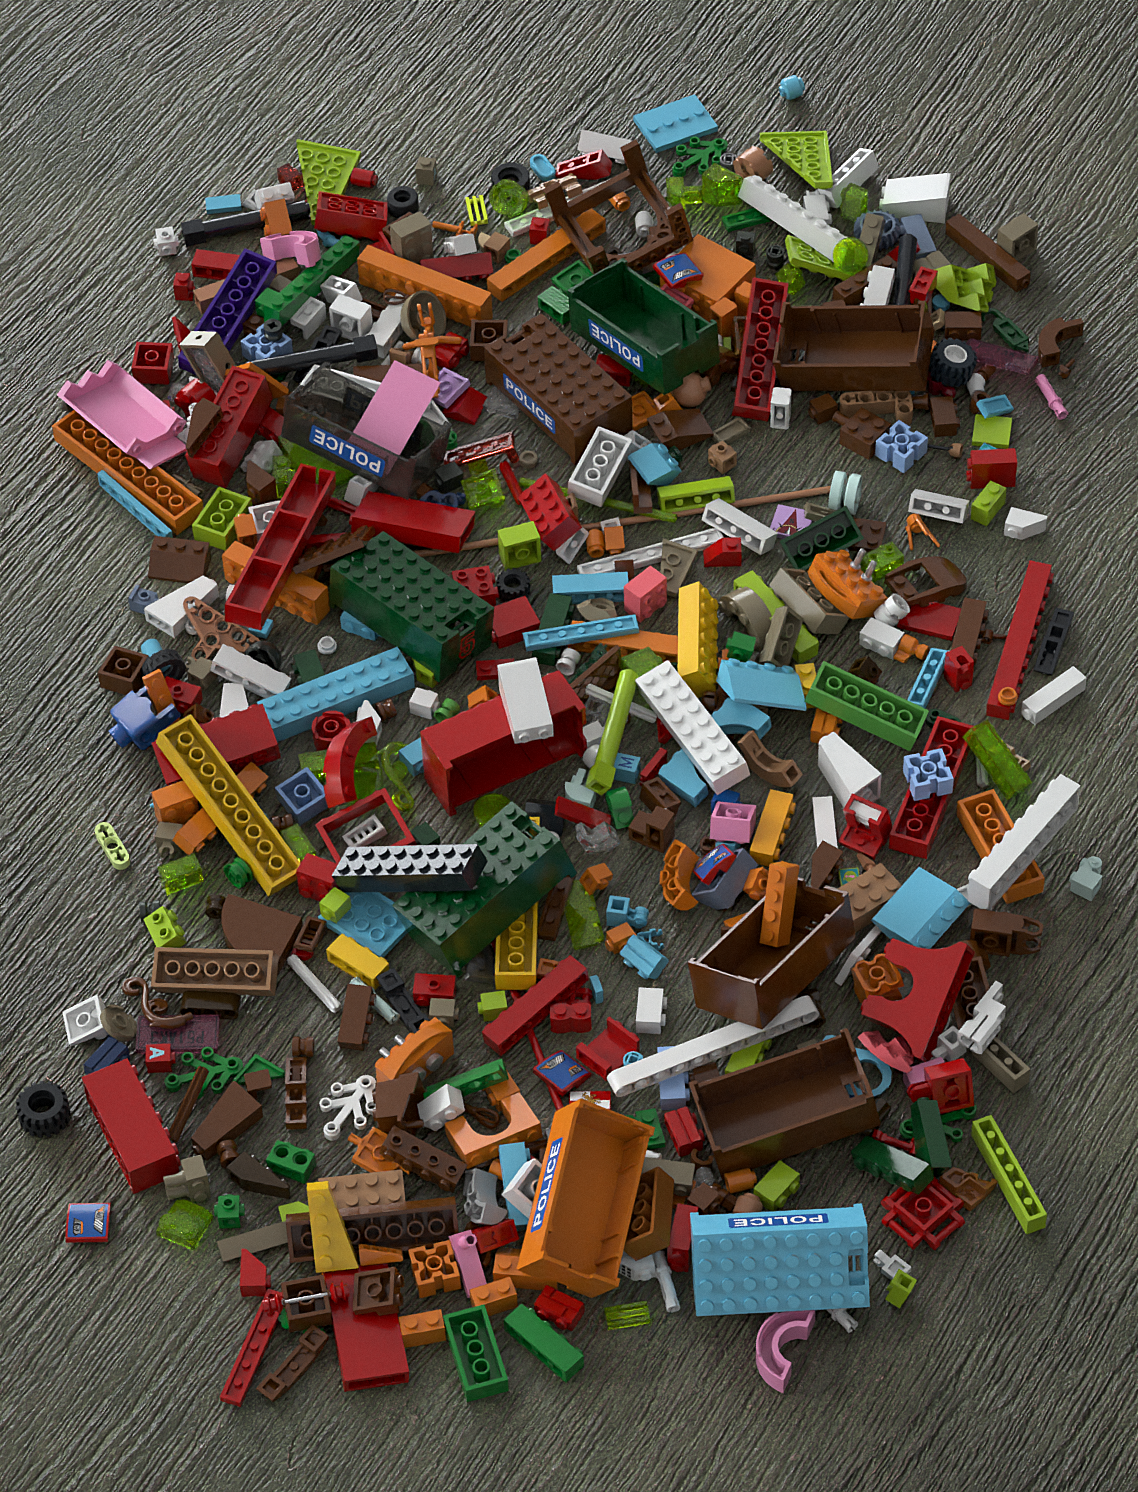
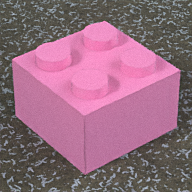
(733, 822)

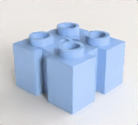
(257, 347)
(901, 446)
(928, 774)

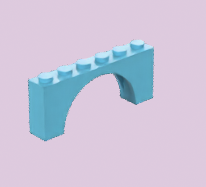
(732, 718)

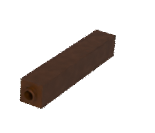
(988, 252)

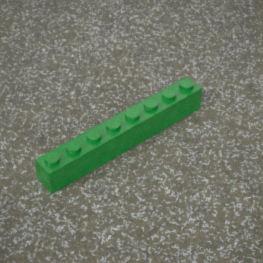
(308, 283)

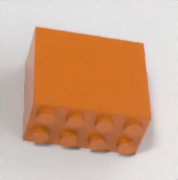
(721, 270)

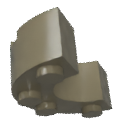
(751, 612)

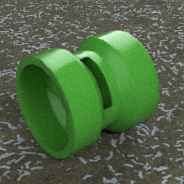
(448, 709)

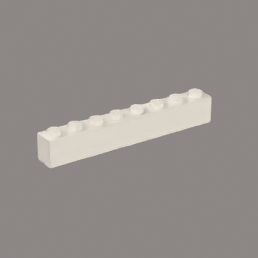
(790, 215)

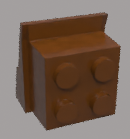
(397, 1103)

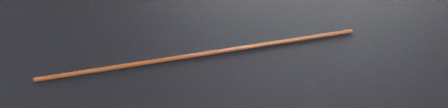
(640, 519)

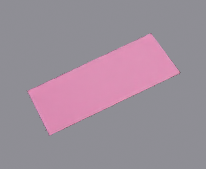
(396, 407)

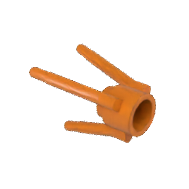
(916, 525)

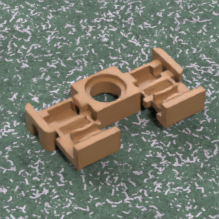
(567, 183)

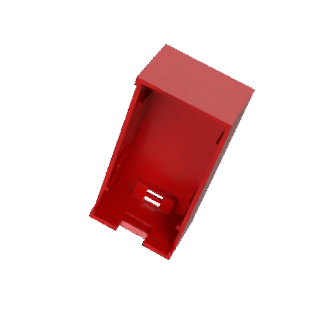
(478, 753)

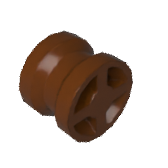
(386, 709)

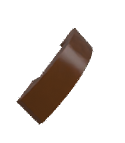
(295, 1365)

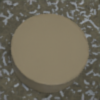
(528, 459)

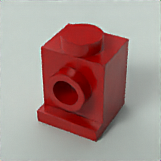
(183, 287)

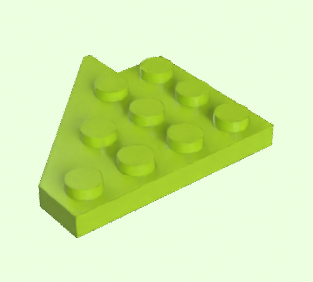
(805, 256)

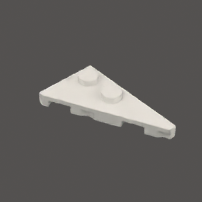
(858, 954)

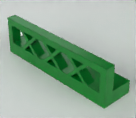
(474, 1079)

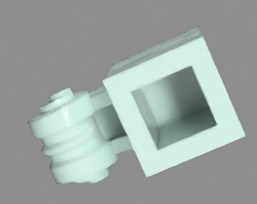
(1087, 879)

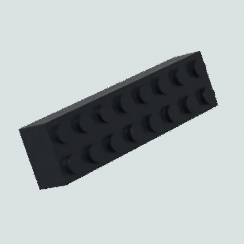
(410, 868)

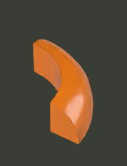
(676, 875)

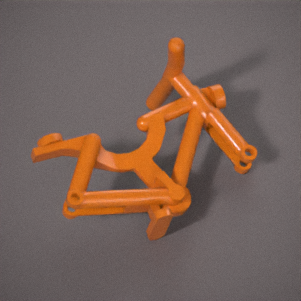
(427, 344)

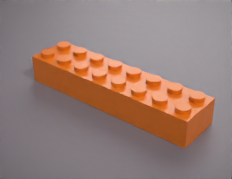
(459, 299)

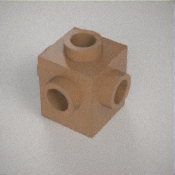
(722, 457)

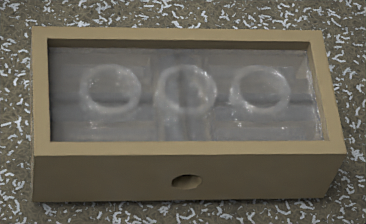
(207, 357)

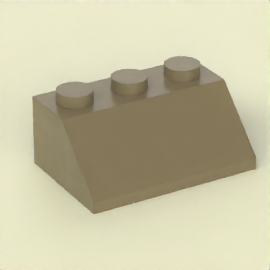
(781, 637)

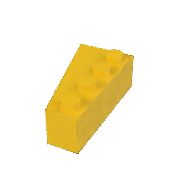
(329, 1235)

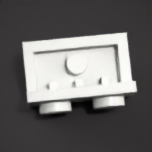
(262, 455)

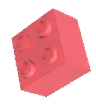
(645, 593)

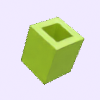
(335, 905)
(492, 1005)

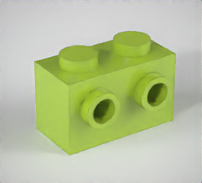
(164, 928)

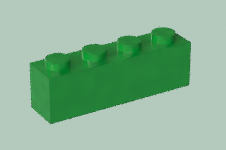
(544, 1342)

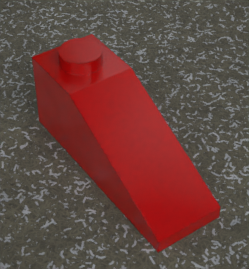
(588, 166)

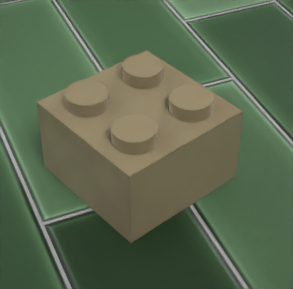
(1018, 236)

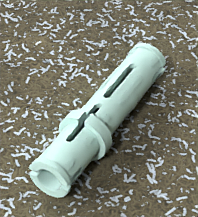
(380, 1006)

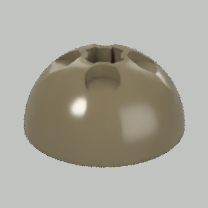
(410, 317)

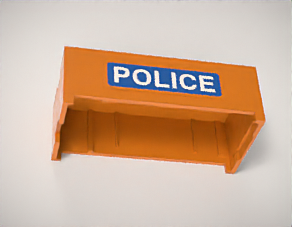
(585, 1198)

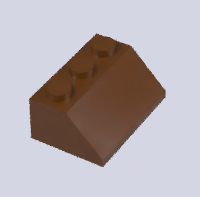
(178, 559)

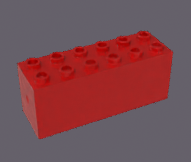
(244, 402)
(238, 738)
(131, 1125)

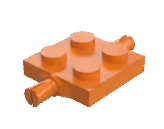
(368, 1152)

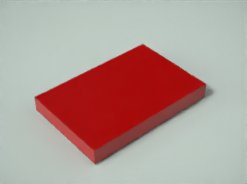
(932, 620)

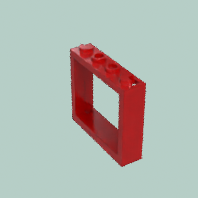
(357, 809)

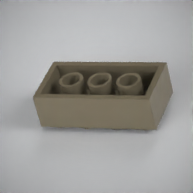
(805, 599)

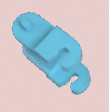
(649, 934)

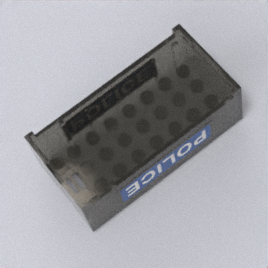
(323, 421)

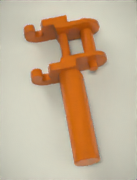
(453, 228)

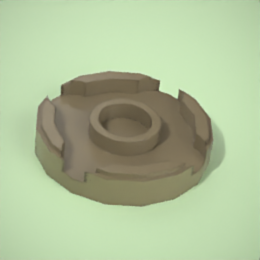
(118, 1023)

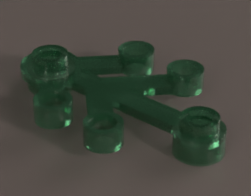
(596, 654)

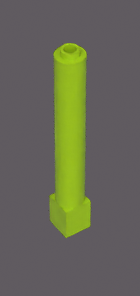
(603, 770)

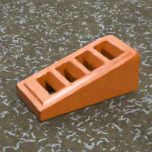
(378, 1255)

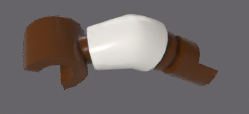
(976, 386)

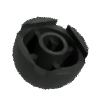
(265, 653)

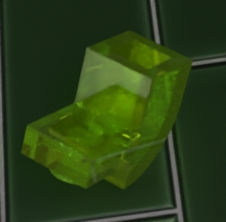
(678, 193)

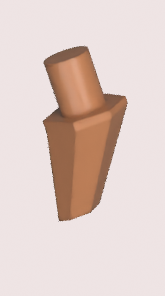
(866, 863)

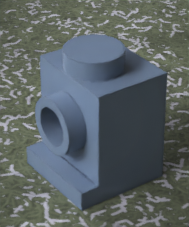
(141, 598)

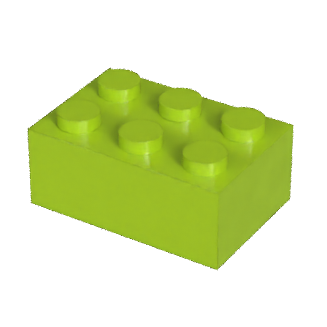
(216, 520)

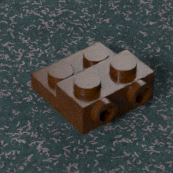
(378, 1291)

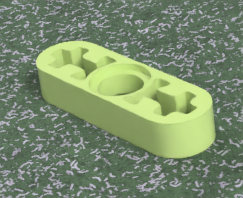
(112, 853)

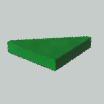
(256, 1064)

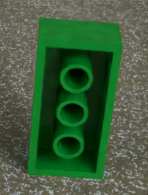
(475, 1353)

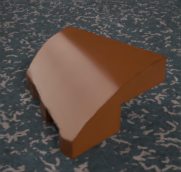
(967, 1186)

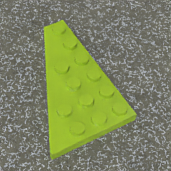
(805, 153)
(325, 169)

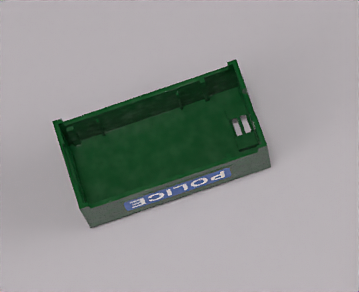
(642, 327)

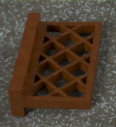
(601, 674)

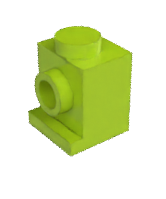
(900, 1288)

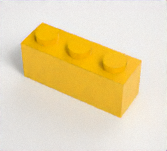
(356, 960)

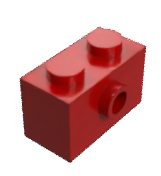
(183, 694)
(433, 986)

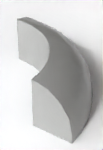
(481, 1197)

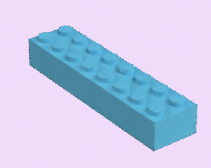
(340, 691)

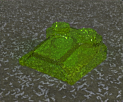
(484, 490)
(184, 1224)

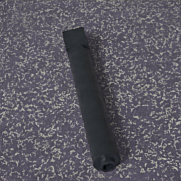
(196, 231)
(905, 269)
(361, 349)

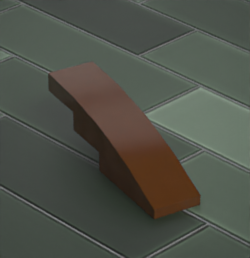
(296, 1093)

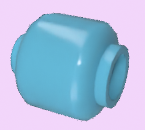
(791, 87)

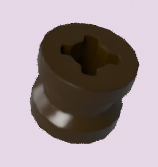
(215, 904)

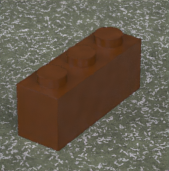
(356, 1017)

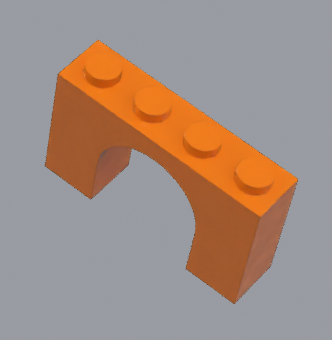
(478, 1148)

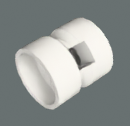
(893, 610)

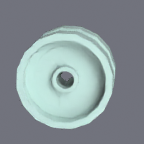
(845, 491)

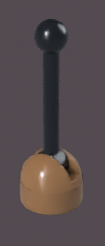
(955, 449)

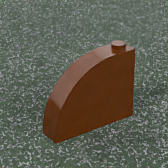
(259, 927)

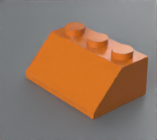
(506, 1266)

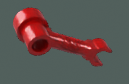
(884, 1138)

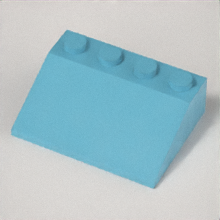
(761, 684)
(920, 910)

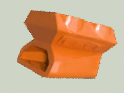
(877, 979)

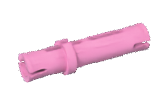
(1054, 401)

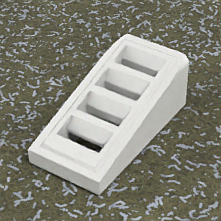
(361, 828)

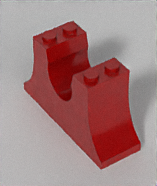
(935, 988)

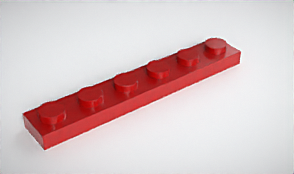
(250, 1354)

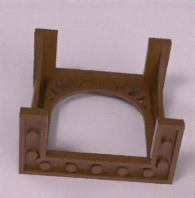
(637, 174)

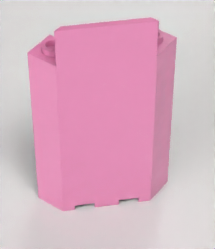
(127, 414)

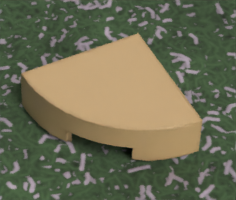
(482, 239)

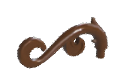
(158, 1004)

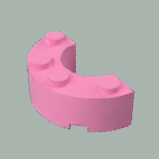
(298, 244)
(772, 1335)

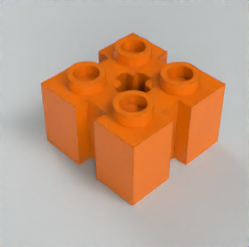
(434, 1269)

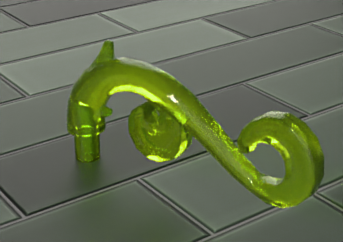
(395, 773)

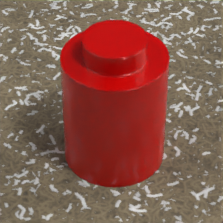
(363, 178)

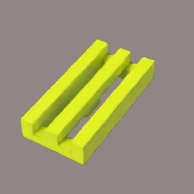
(474, 200)

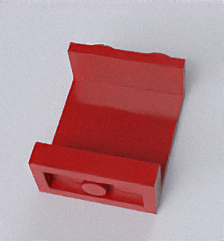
(608, 1049)

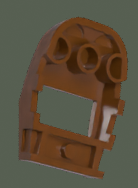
(943, 572)

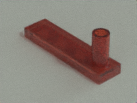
(483, 449)

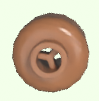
(747, 1204)

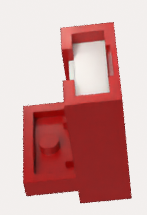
(866, 826)

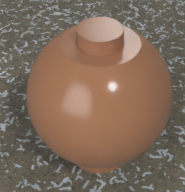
(692, 391)

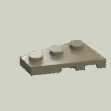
(676, 564)

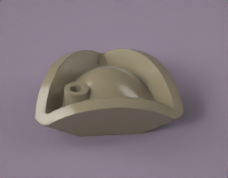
(597, 609)

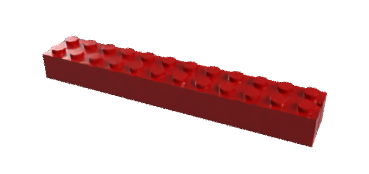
(279, 547)

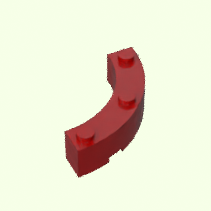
(341, 761)

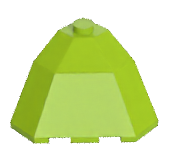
(967, 286)

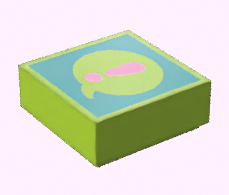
(847, 875)

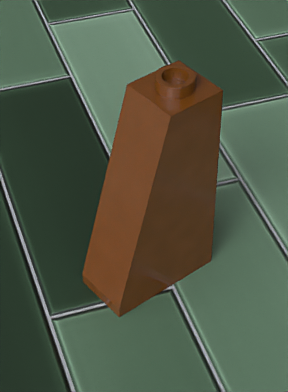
(226, 1121)

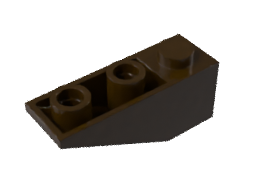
(254, 1177)

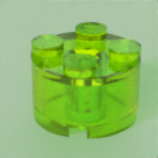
(517, 202)

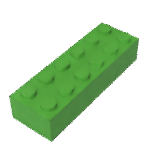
(866, 706)

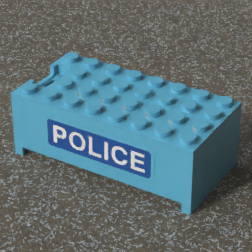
(779, 1261)

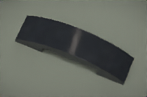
(400, 1000)

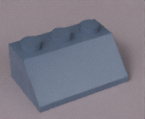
(726, 885)

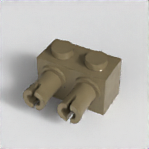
(189, 1182)

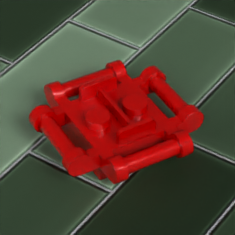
(923, 1214)

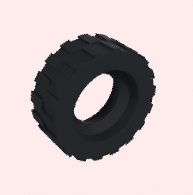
(511, 170)
(165, 658)

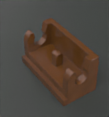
(656, 793)

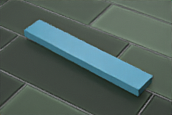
(133, 505)
(580, 632)

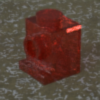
(289, 174)

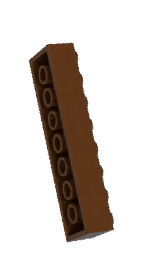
(382, 1225)

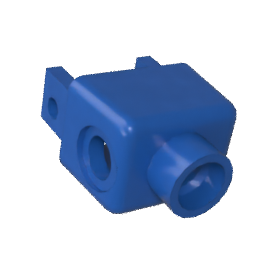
(138, 722)

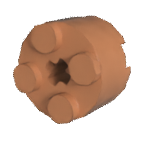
(752, 163)

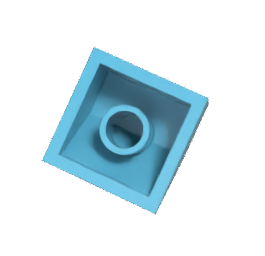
(655, 464)

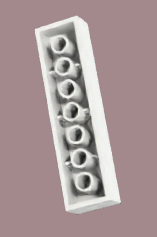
(692, 727)
(1023, 842)

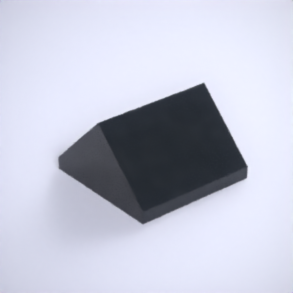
(546, 812)

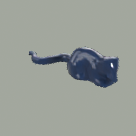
(448, 499)

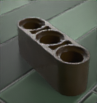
(211, 1003)

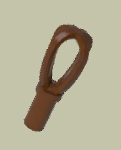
(398, 297)
(475, 1112)

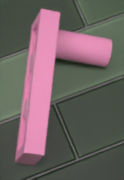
(468, 1260)

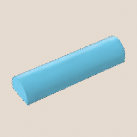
(928, 677)

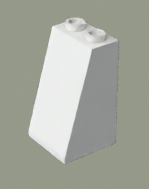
(917, 195)
(525, 700)
(847, 770)

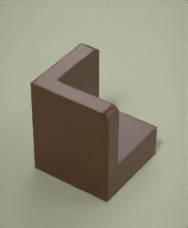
(257, 1081)

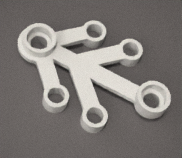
(350, 1103)

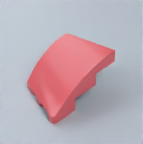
(895, 1053)

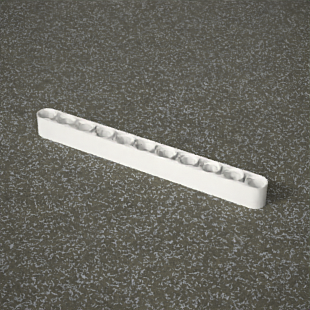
(708, 1048)

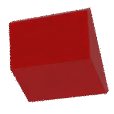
(466, 407)

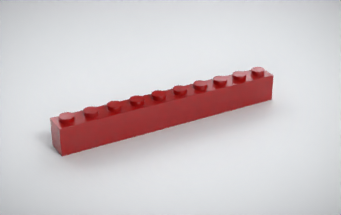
(1020, 637)

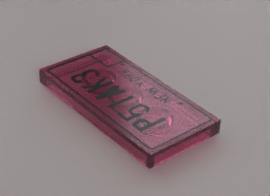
(1003, 357)
(193, 1037)

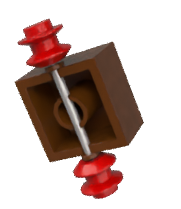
(306, 1302)

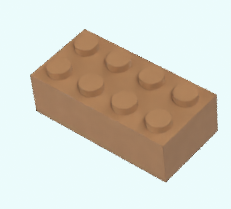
(869, 894)
(367, 1188)

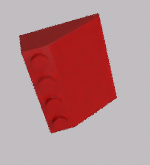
(350, 215)

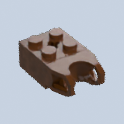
(1004, 932)

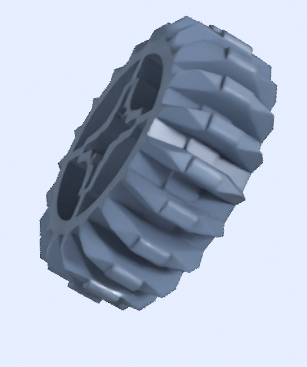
(891, 229)

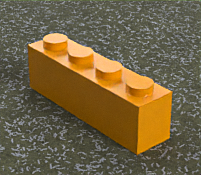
(771, 827)

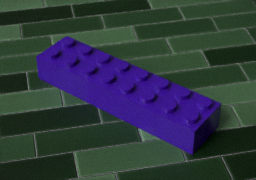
(235, 300)

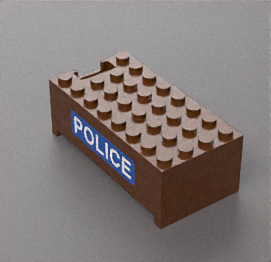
(557, 385)

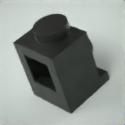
(745, 244)

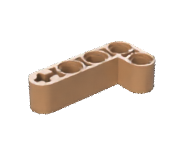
(879, 403)

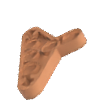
(209, 628)

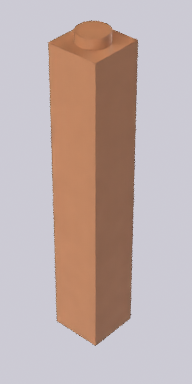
(203, 296)

